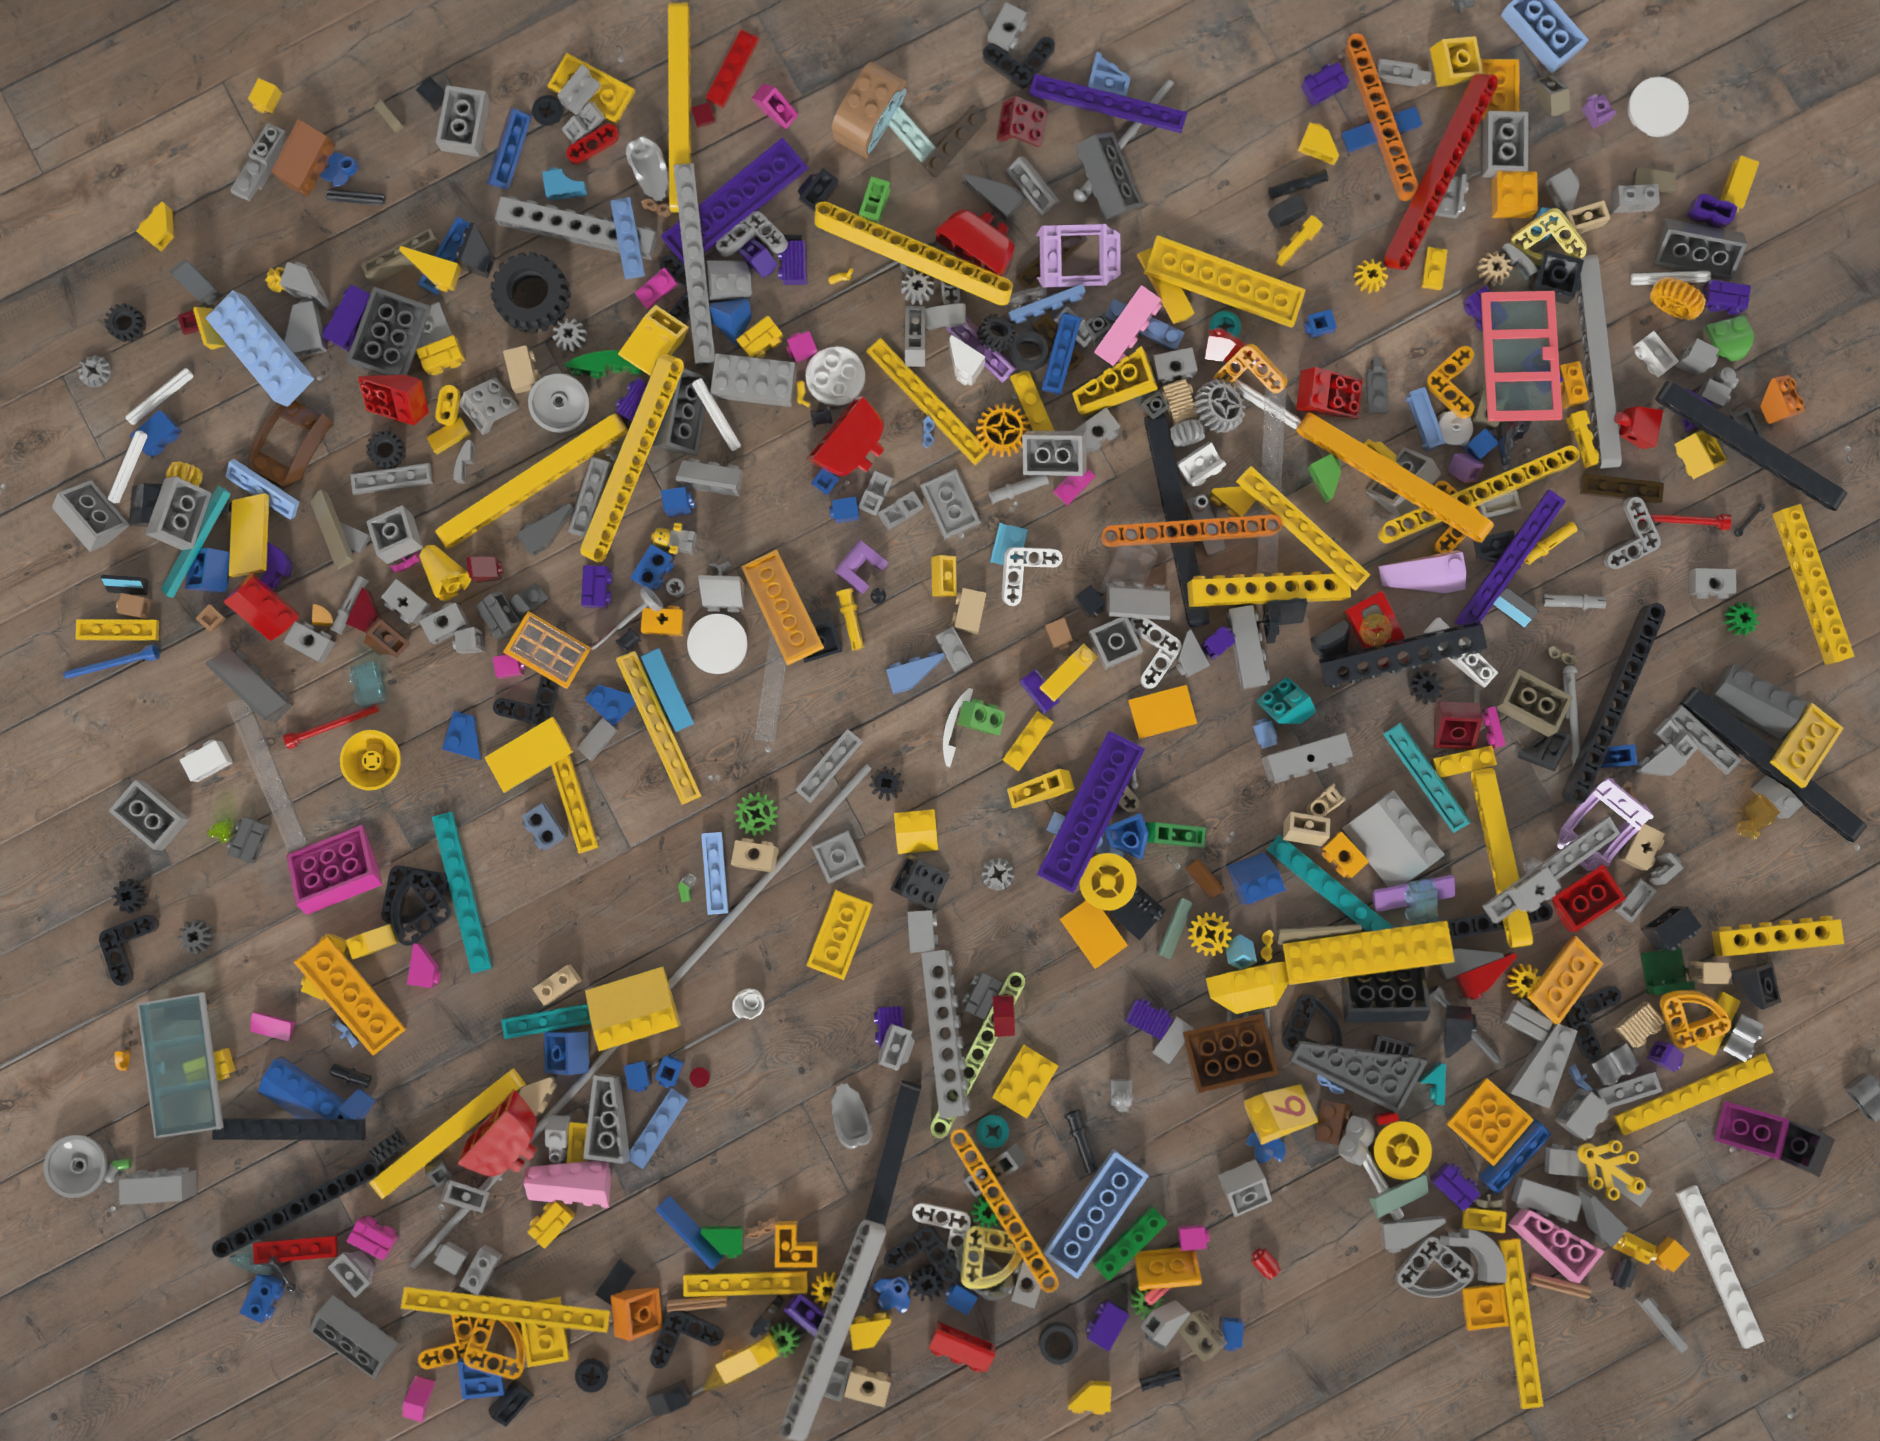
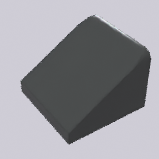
(438, 1171)

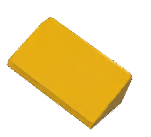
(209, 335)
(448, 436)
(943, 576)

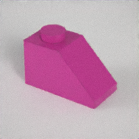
(774, 105)
(423, 968)

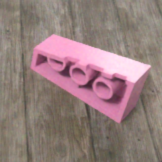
(1128, 326)
(570, 1182)
(1565, 1251)

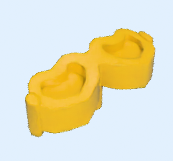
(1267, 950)

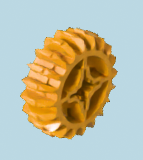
(1677, 298)
(993, 429)

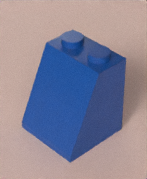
(1255, 878)

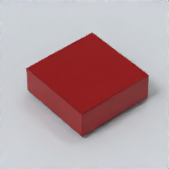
(1386, 1117)

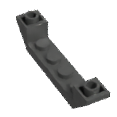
(1151, 403)

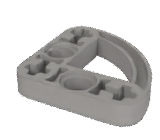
(1436, 1254)

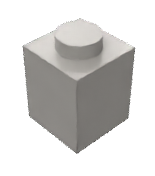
(451, 1257)

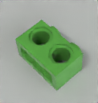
(875, 199)
(981, 717)

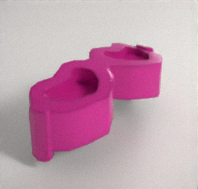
(406, 563)

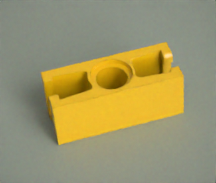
(1739, 181)

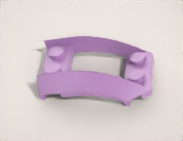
(1051, 255)
(1620, 802)

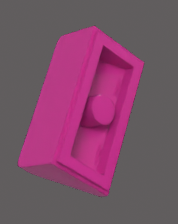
(271, 1026)

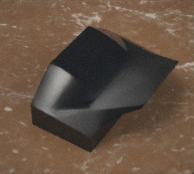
(817, 188)
(1332, 641)

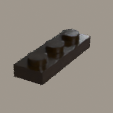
(1048, 329)

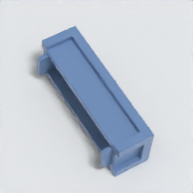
(1425, 419)

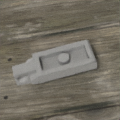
(1402, 73)

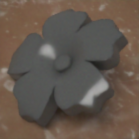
(613, 451)

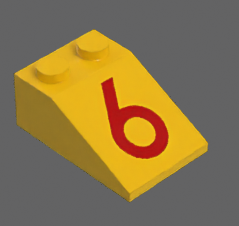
(1279, 1112)

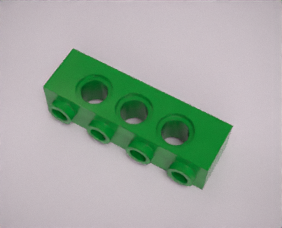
(1129, 1242)

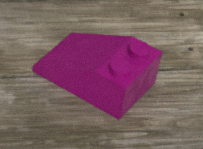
(1752, 1130)

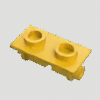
(1636, 1248)

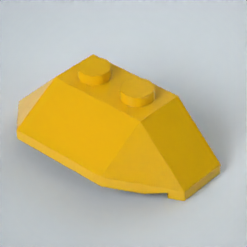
(1249, 987)

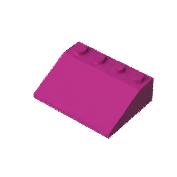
(333, 870)

